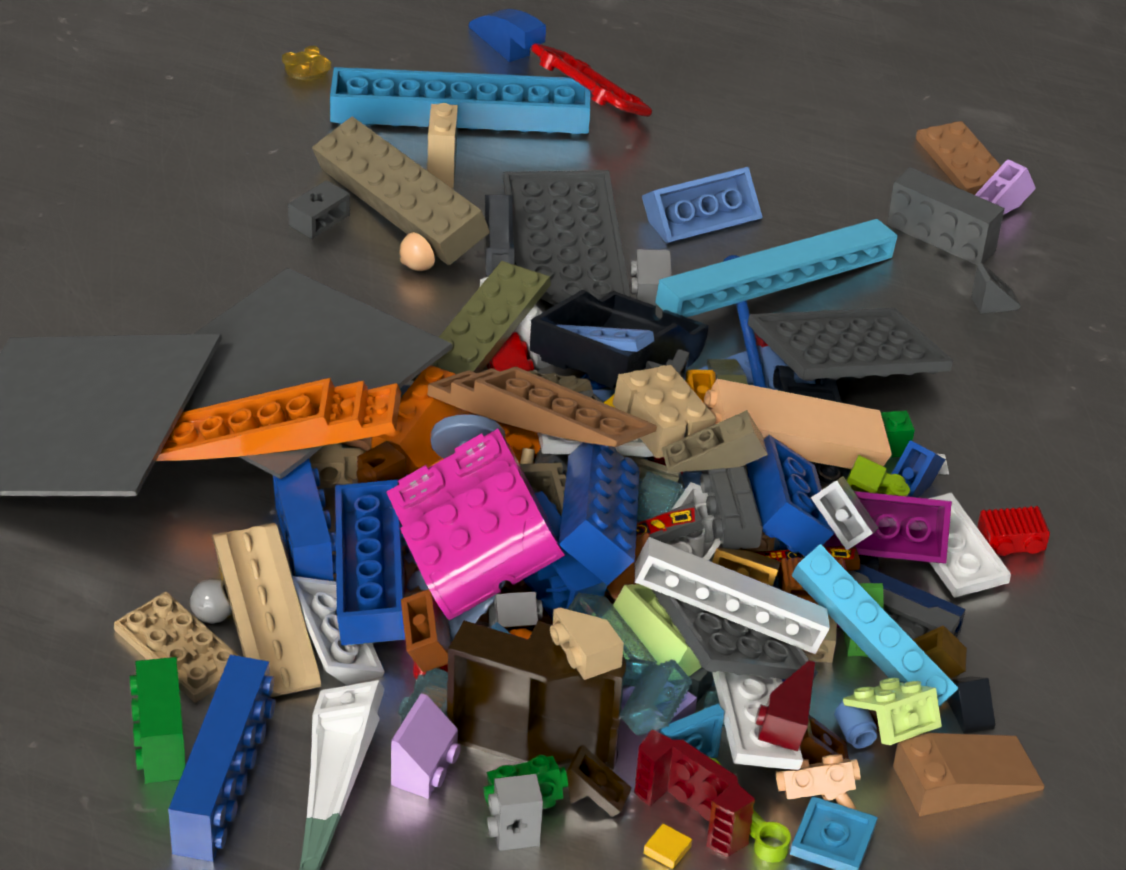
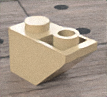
(588, 642)

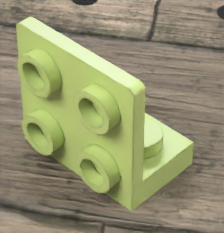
(901, 708)

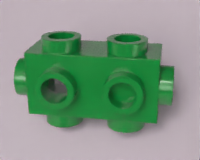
(549, 776)

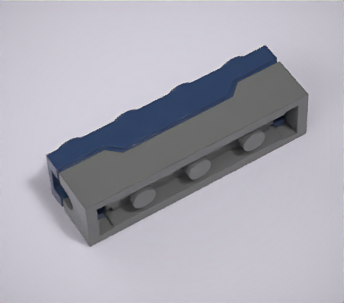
(911, 607)

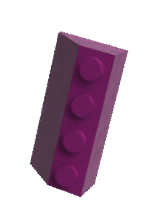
(907, 528)

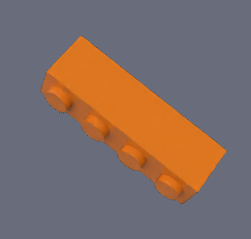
(416, 420)

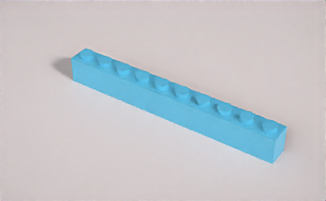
(776, 269)

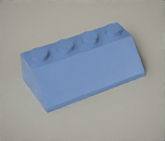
(703, 205)

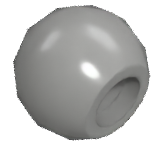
(210, 601)

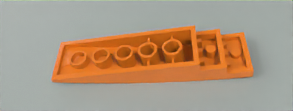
(284, 421)

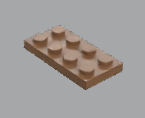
(959, 155)

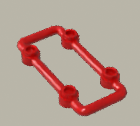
(601, 88)

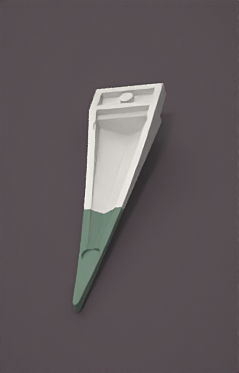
(340, 738)

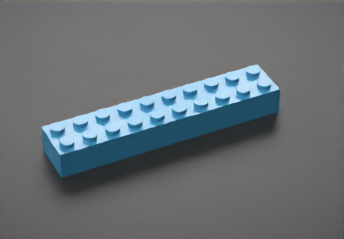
(482, 99)

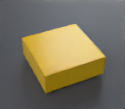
(667, 846)

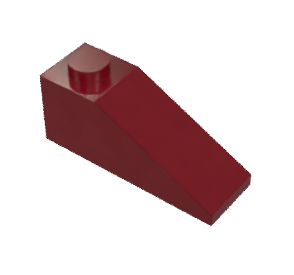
(787, 710)

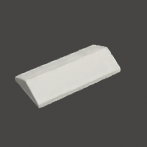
(319, 609)

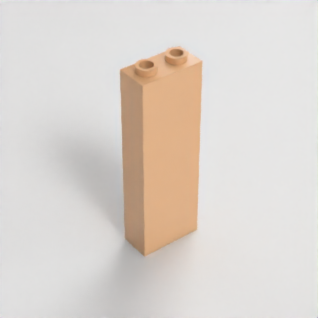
(808, 425)

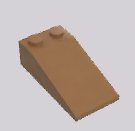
(963, 770)

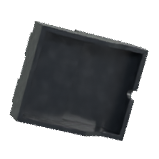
(614, 310)

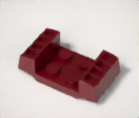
(700, 784)

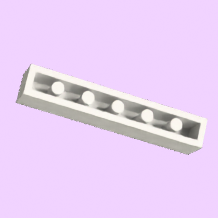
(731, 595)

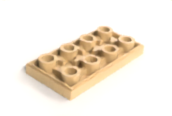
(169, 630)

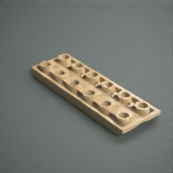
(267, 606)

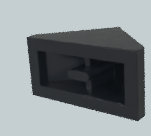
(973, 704)

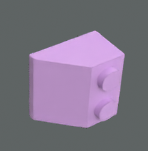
(423, 749)

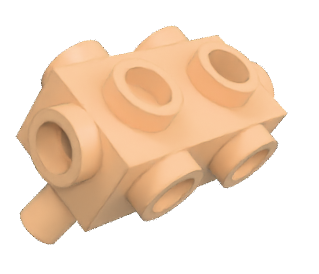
(829, 778)

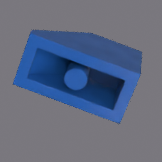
(918, 468)

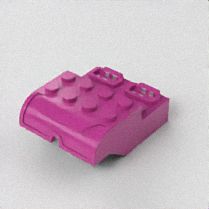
(473, 523)

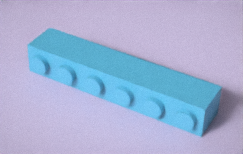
(868, 623)

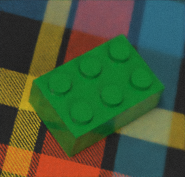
(160, 720)

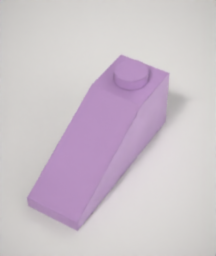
(1008, 186)

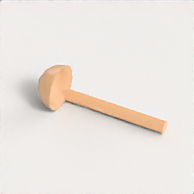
(416, 252)

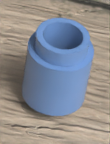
(856, 725)

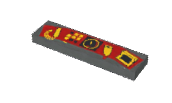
(672, 524)

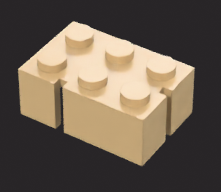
(663, 400)

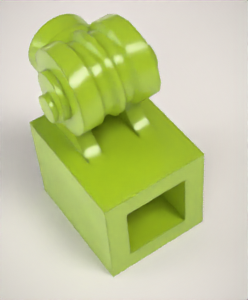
(872, 478)

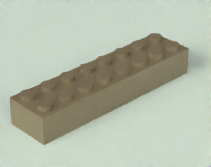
(401, 189)

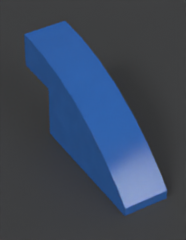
(510, 32)

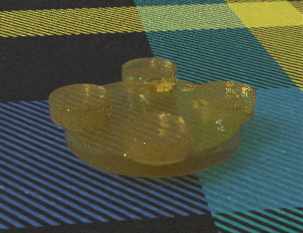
(306, 65)

